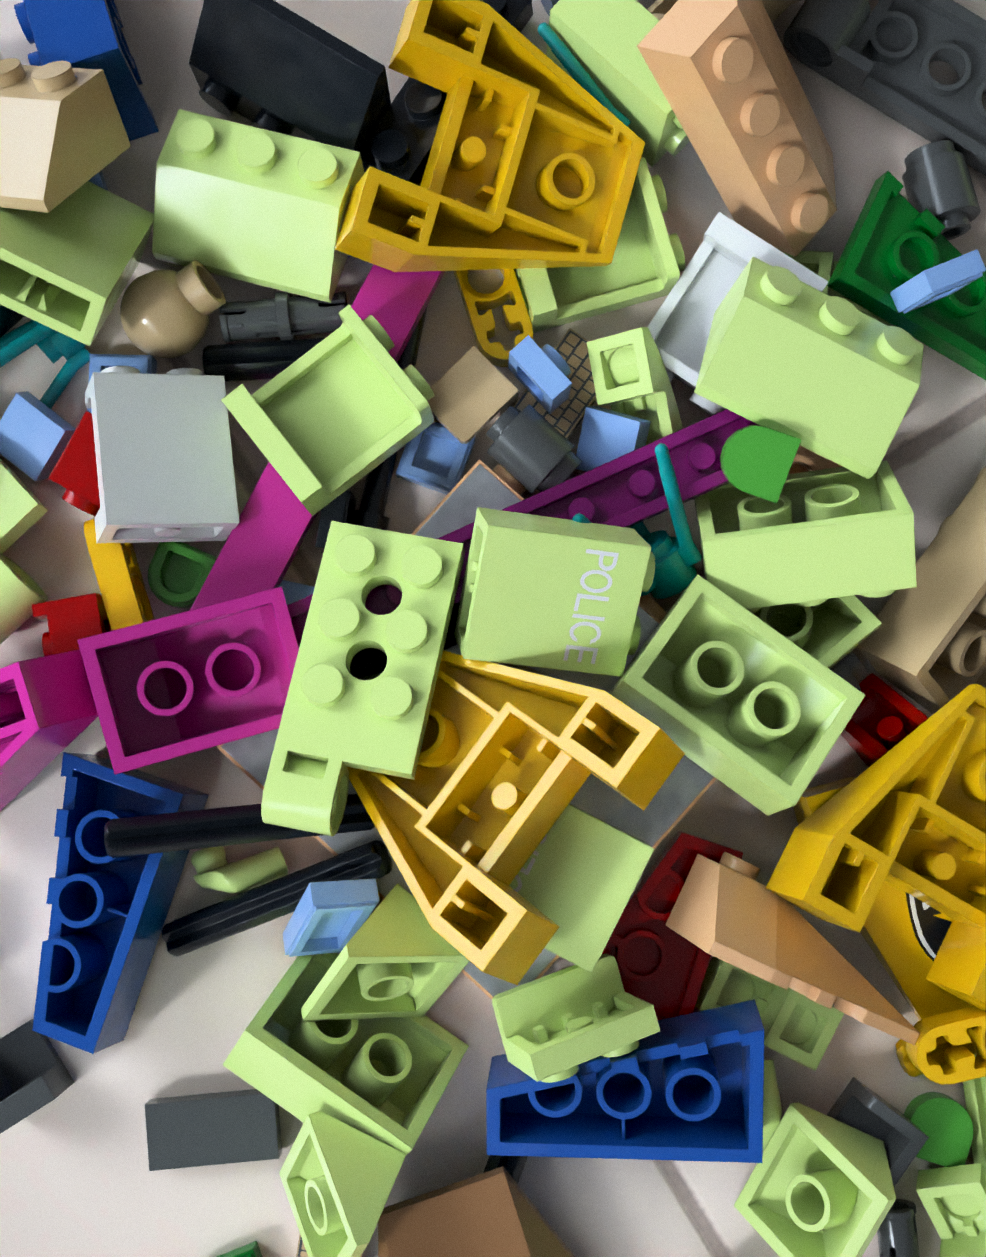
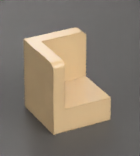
(471, 396)

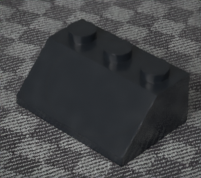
(286, 73)

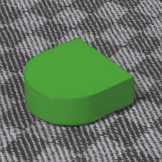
(759, 460)
(178, 573)
(945, 1124)

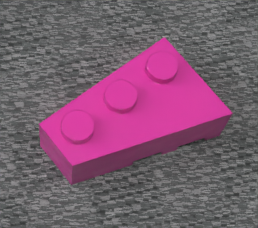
(41, 712)

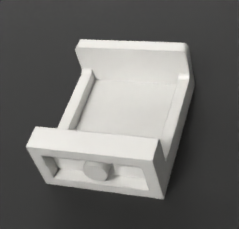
(688, 311)
(162, 456)

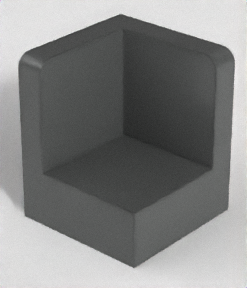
(28, 1074)
(875, 1116)

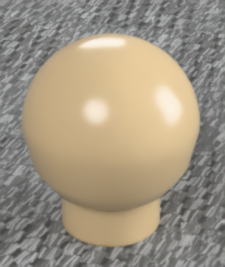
(170, 310)

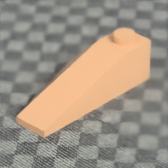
(764, 935)

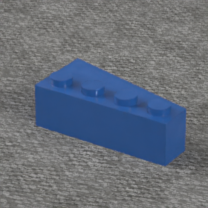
(89, 38)
(104, 907)
(673, 1098)

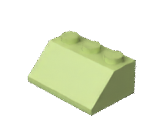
(253, 204)
(810, 367)
(818, 543)
(738, 697)
(363, 1072)

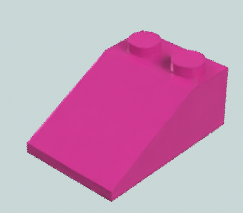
(192, 678)

